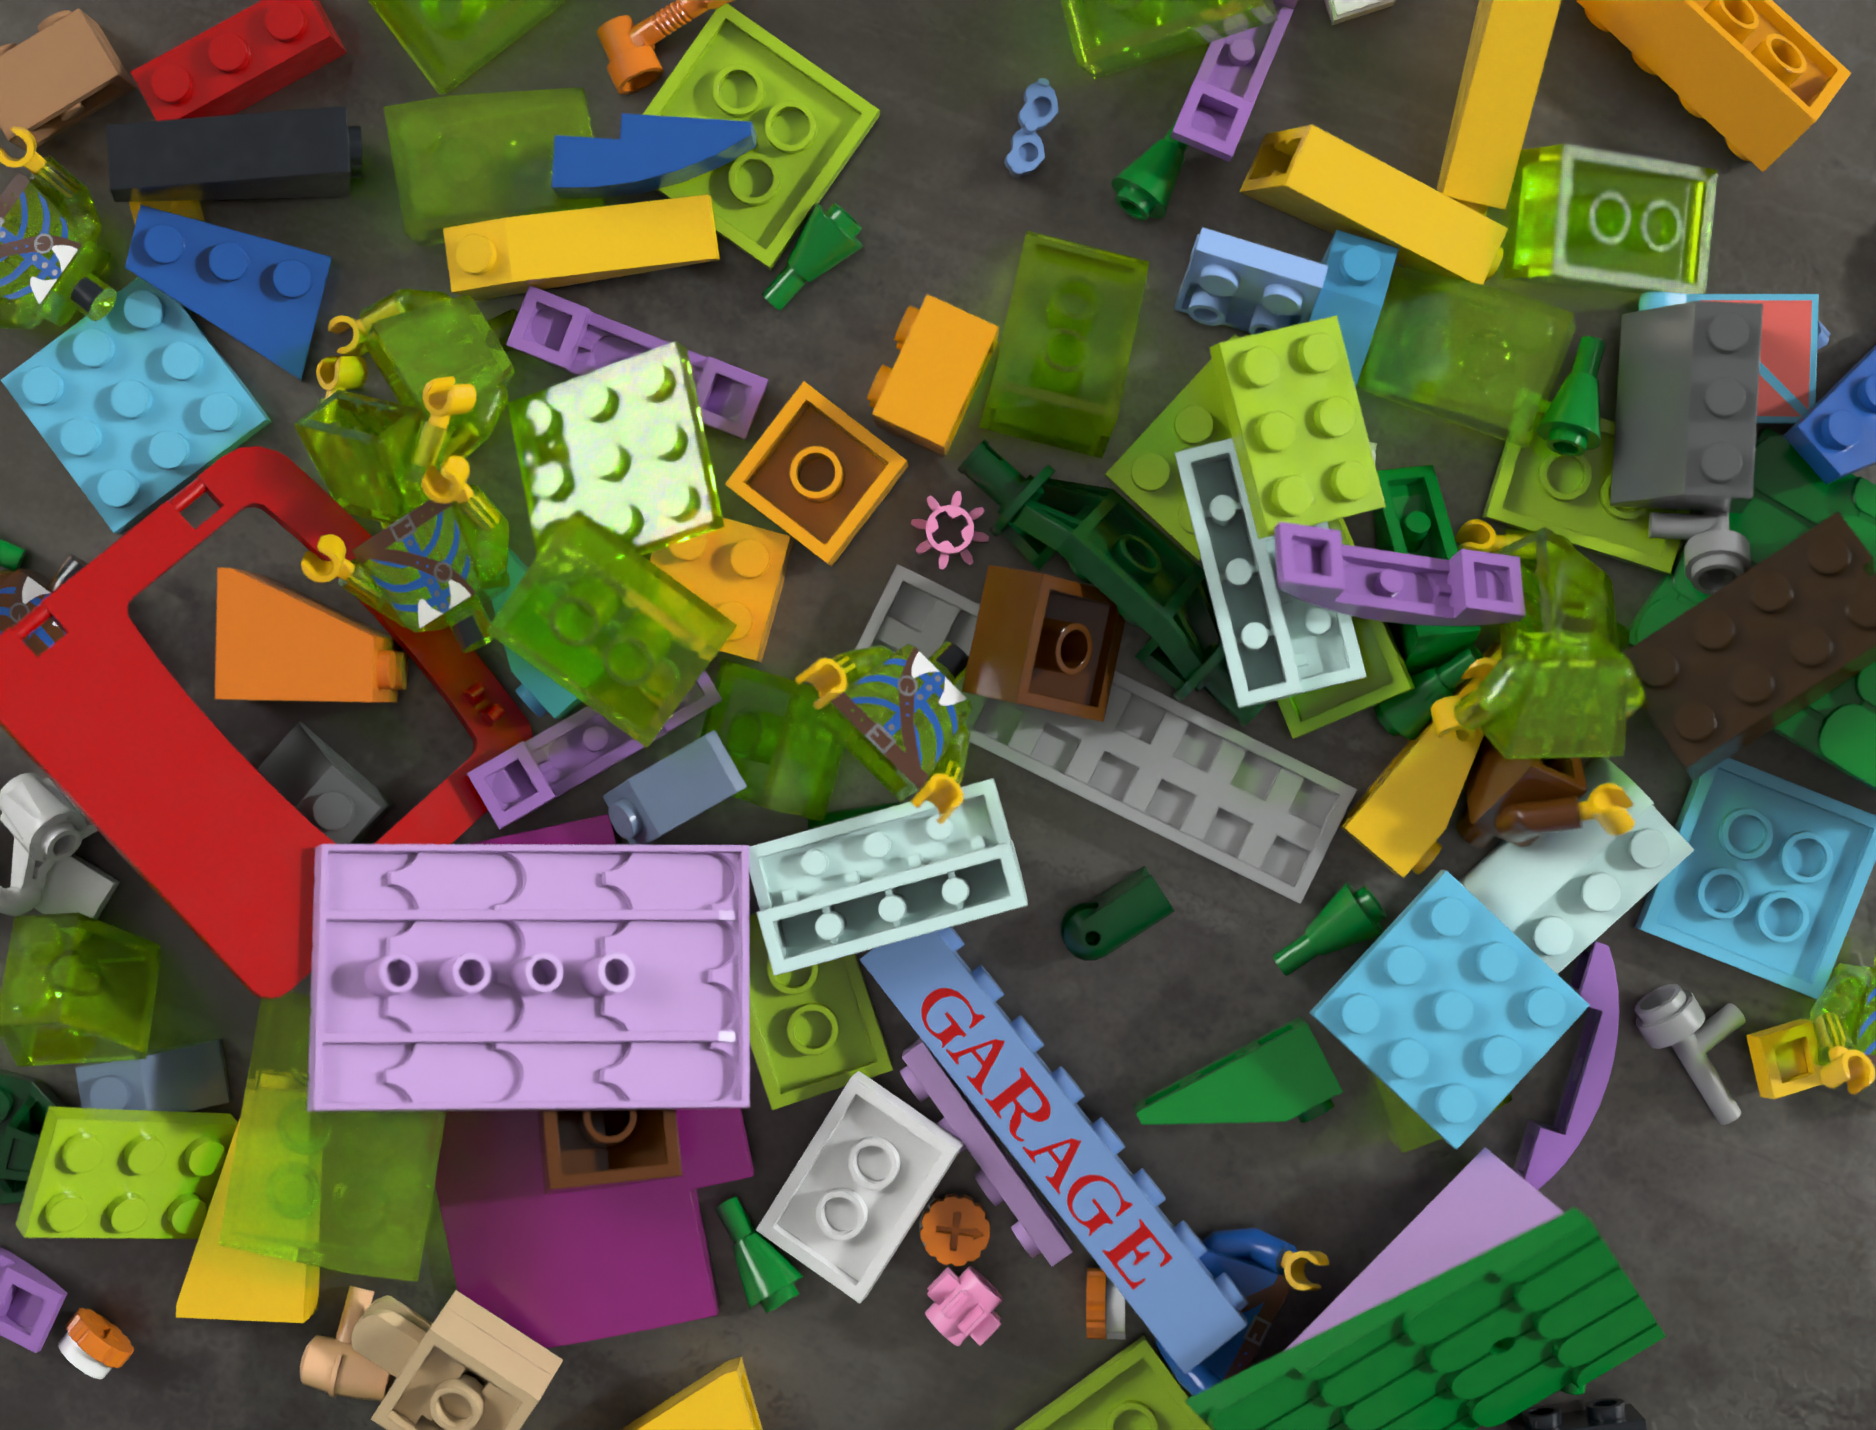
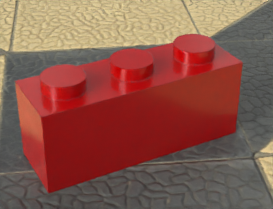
(239, 60)

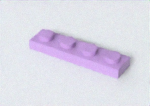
(999, 1174)

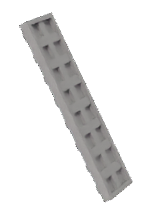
(1146, 759)

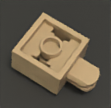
(453, 1372)

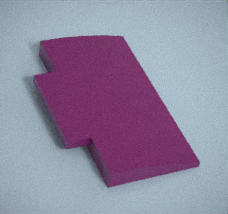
(590, 1258)

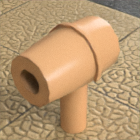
(333, 1364)

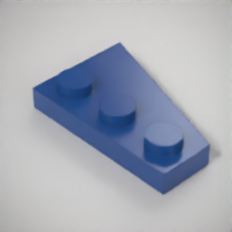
(237, 281)
(1840, 429)

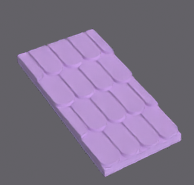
(529, 978)

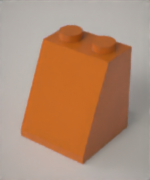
(297, 648)

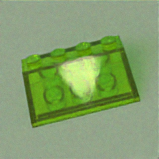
(325, 1184)

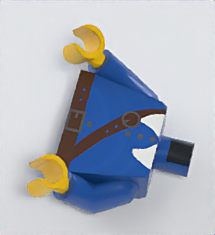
(1264, 1273)

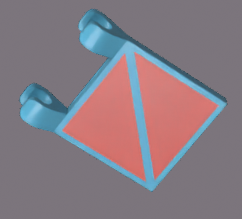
(1786, 350)

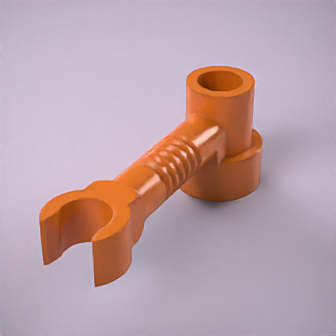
(631, 46)

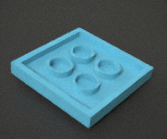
(136, 403)
(1766, 878)
(1449, 1009)

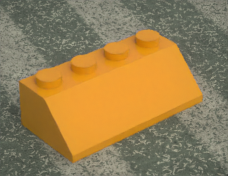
(1732, 64)

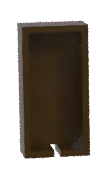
(1761, 647)

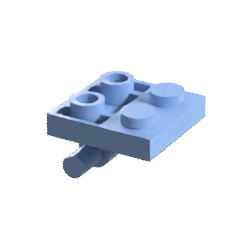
(1247, 285)

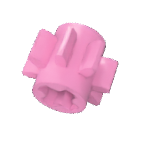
(954, 513)
(964, 1306)

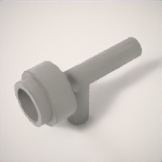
(1712, 550)
(1676, 1020)

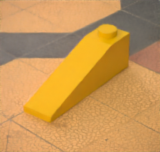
(578, 246)
(1416, 795)

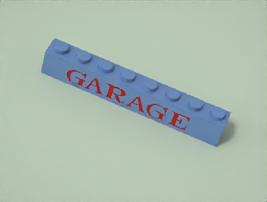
(1059, 1146)

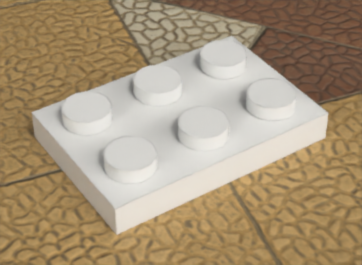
(859, 1186)

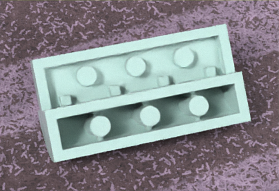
(1269, 637)
(884, 878)
(1577, 880)

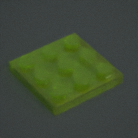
(621, 450)

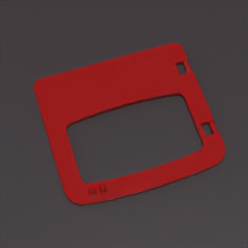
(160, 773)

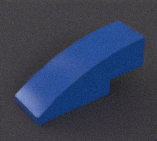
(647, 156)

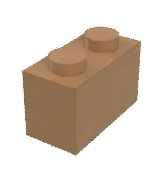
(58, 77)

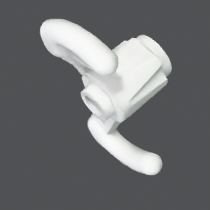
(44, 831)

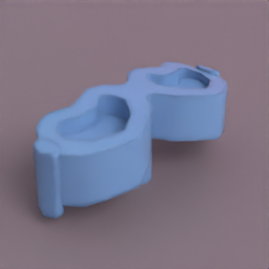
(1037, 112)

